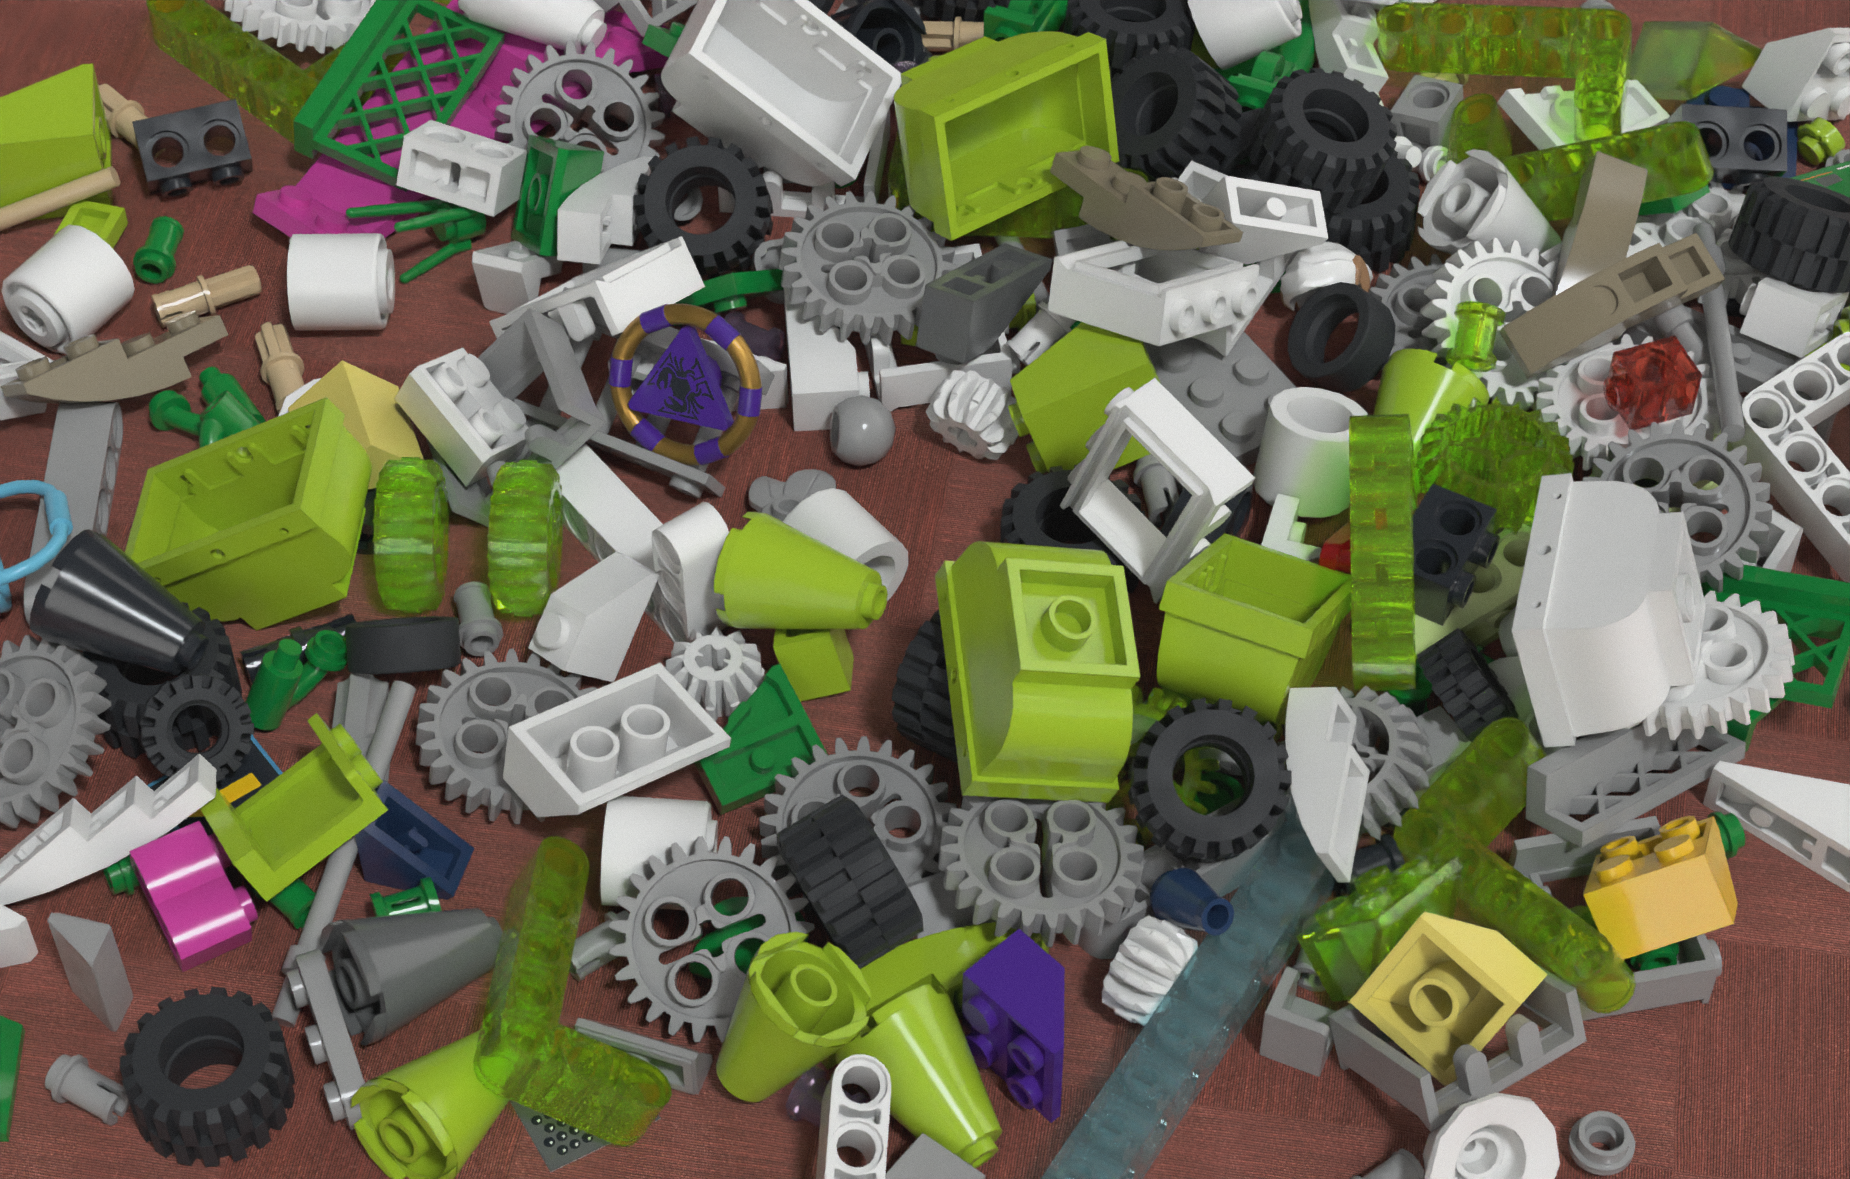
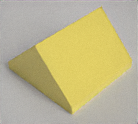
(369, 413)

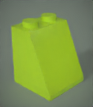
(53, 137)
(1069, 387)

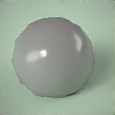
(861, 430)

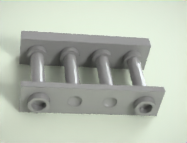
(684, 478)

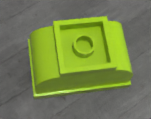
(991, 117)
(257, 525)
(1248, 627)
(1038, 670)

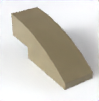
(1601, 220)

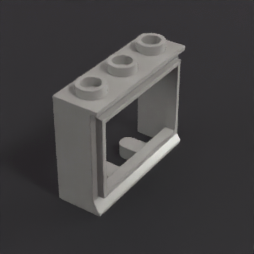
(514, 362)
(1698, 960)
(1377, 1057)

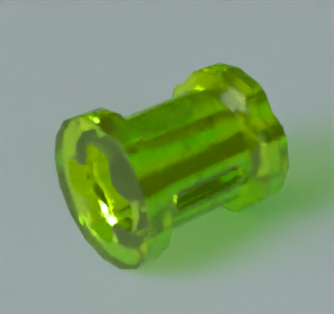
(1475, 335)

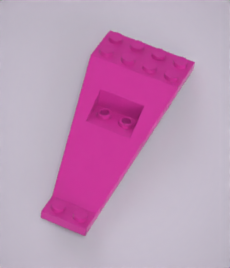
(332, 187)

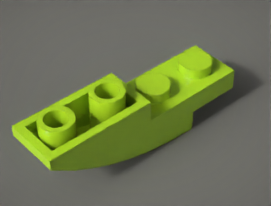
(926, 961)

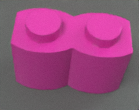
(192, 895)

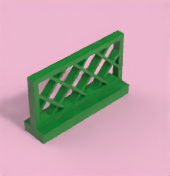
(355, 73)
(1807, 608)

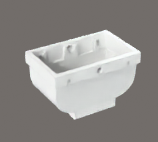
(781, 86)
(1605, 607)

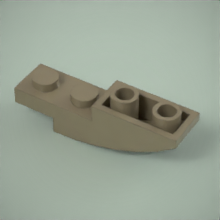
(1138, 212)
(1611, 302)
(115, 369)

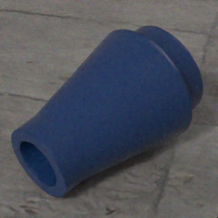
(1190, 902)

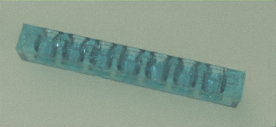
(1198, 1017)

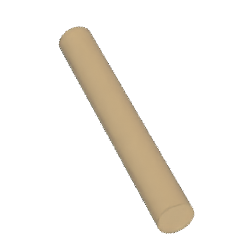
(58, 197)

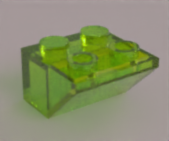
(1362, 929)

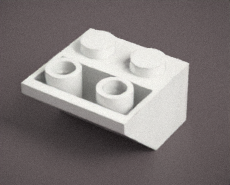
(1805, 75)
(463, 413)

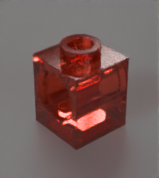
(1652, 383)

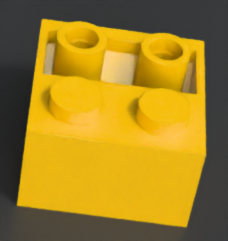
(1661, 887)

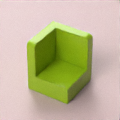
(815, 661)

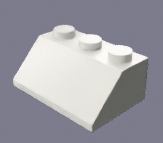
(608, 743)

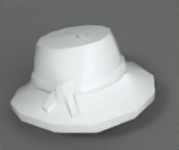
(1493, 1140)

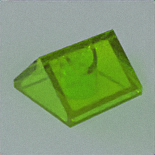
(1688, 58)

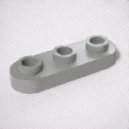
(329, 1034)

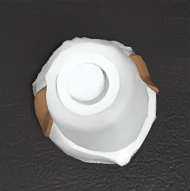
(1321, 267)

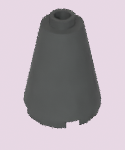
(405, 964)

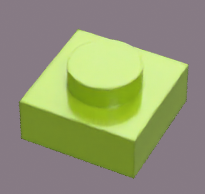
(99, 218)

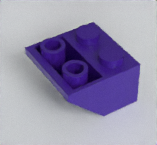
(1018, 1020)

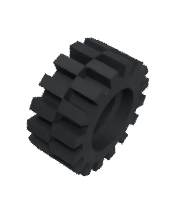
(1465, 683)
(189, 691)

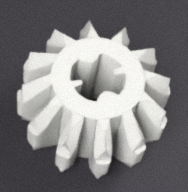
(973, 414)
(717, 670)
(1146, 968)

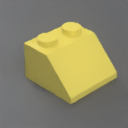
(1446, 990)

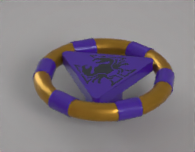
(685, 384)

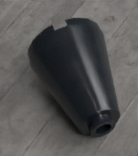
(887, 28)
(116, 609)

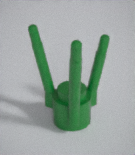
(448, 222)

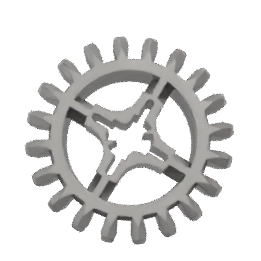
(1391, 776)

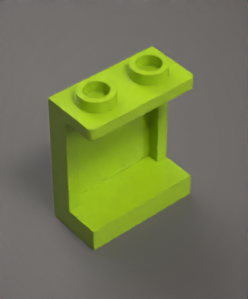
(299, 813)

